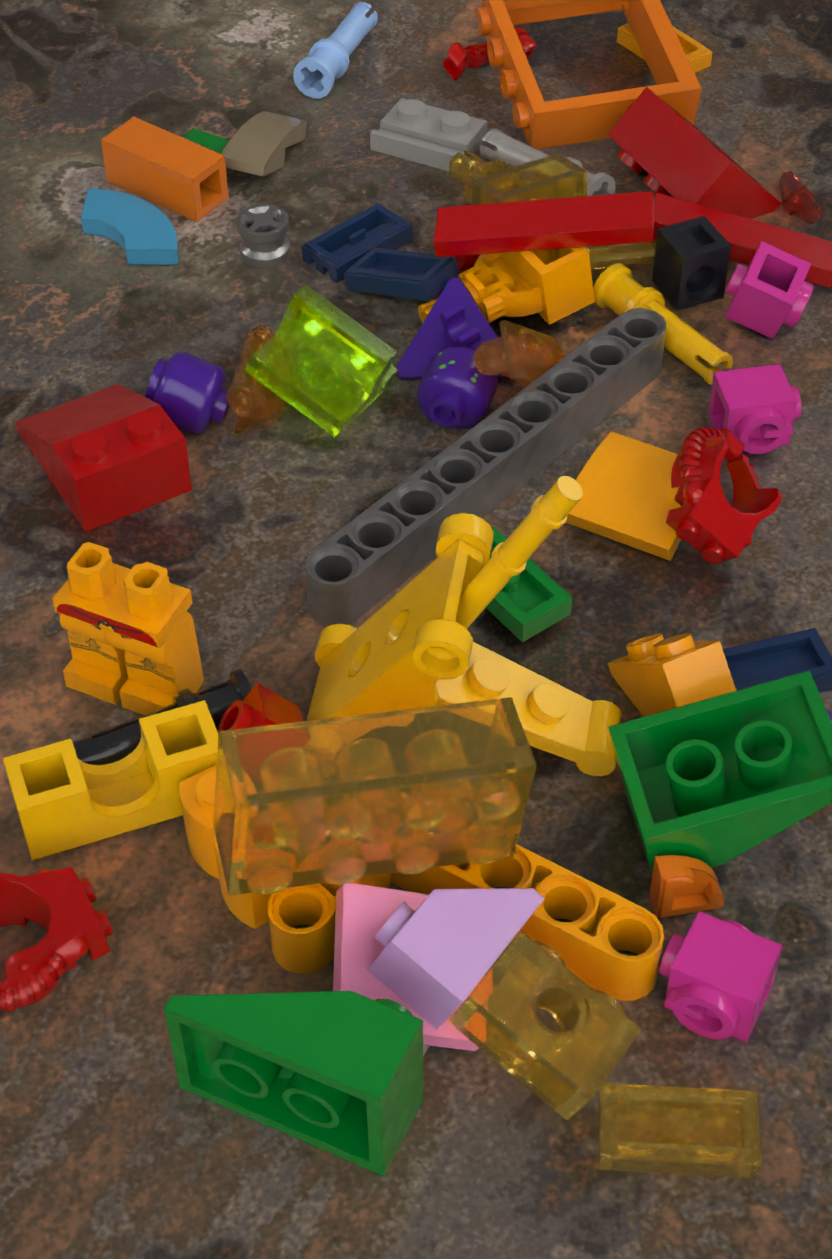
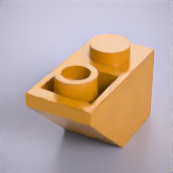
(671, 672)

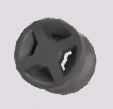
(263, 236)

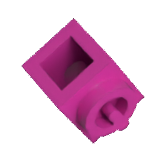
(769, 291)
(755, 406)
(719, 977)

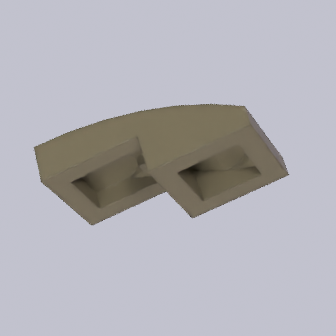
(262, 141)

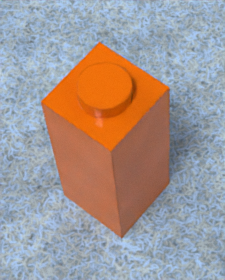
(165, 168)

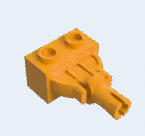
(528, 283)

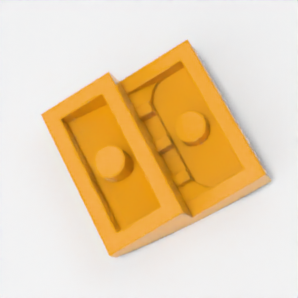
(628, 495)

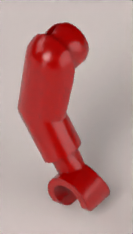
(477, 56)

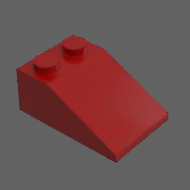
(109, 454)

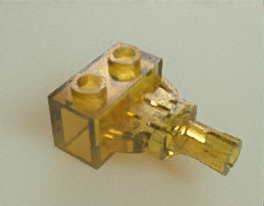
(499, 183)

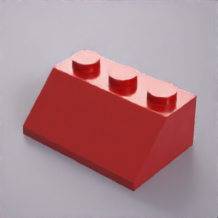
(685, 160)

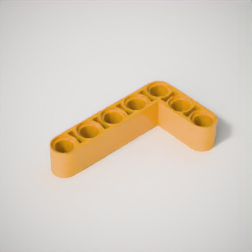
(588, 945)

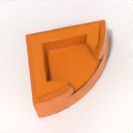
(683, 886)

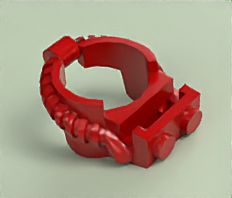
(706, 516)
(65, 910)

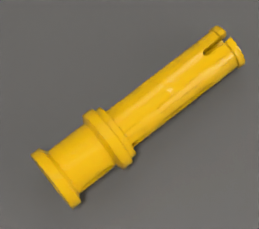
(622, 293)

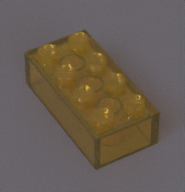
(370, 795)

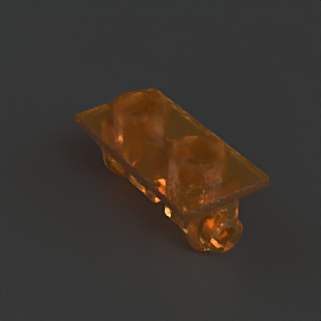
(518, 354)
(248, 396)

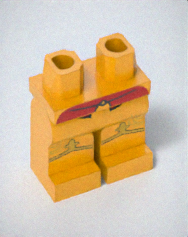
(127, 632)

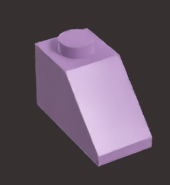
(448, 945)

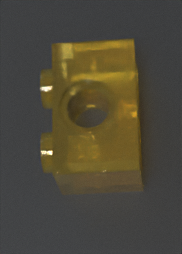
(556, 1066)

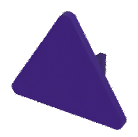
(451, 322)

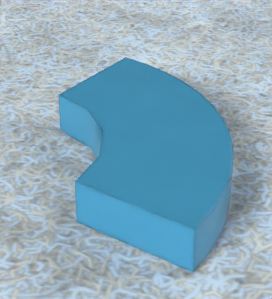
(133, 224)

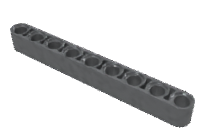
(483, 467)

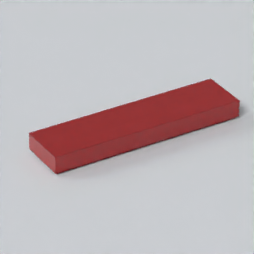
(545, 224)
(746, 235)

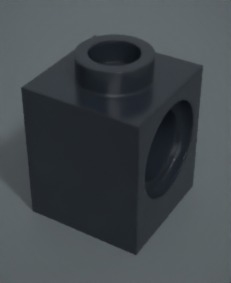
(691, 263)

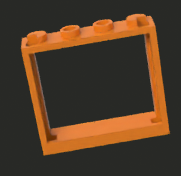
(593, 115)

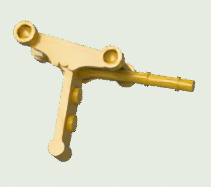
(424, 656)

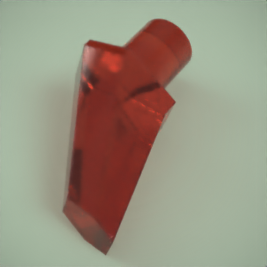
(799, 198)

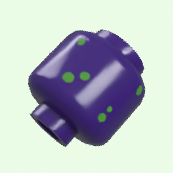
(455, 388)

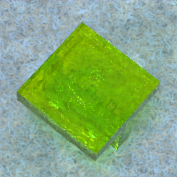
(323, 362)

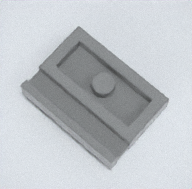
(427, 133)

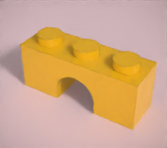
(79, 803)

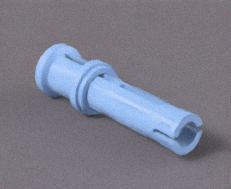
(330, 56)

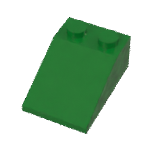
(726, 769)
(306, 1064)

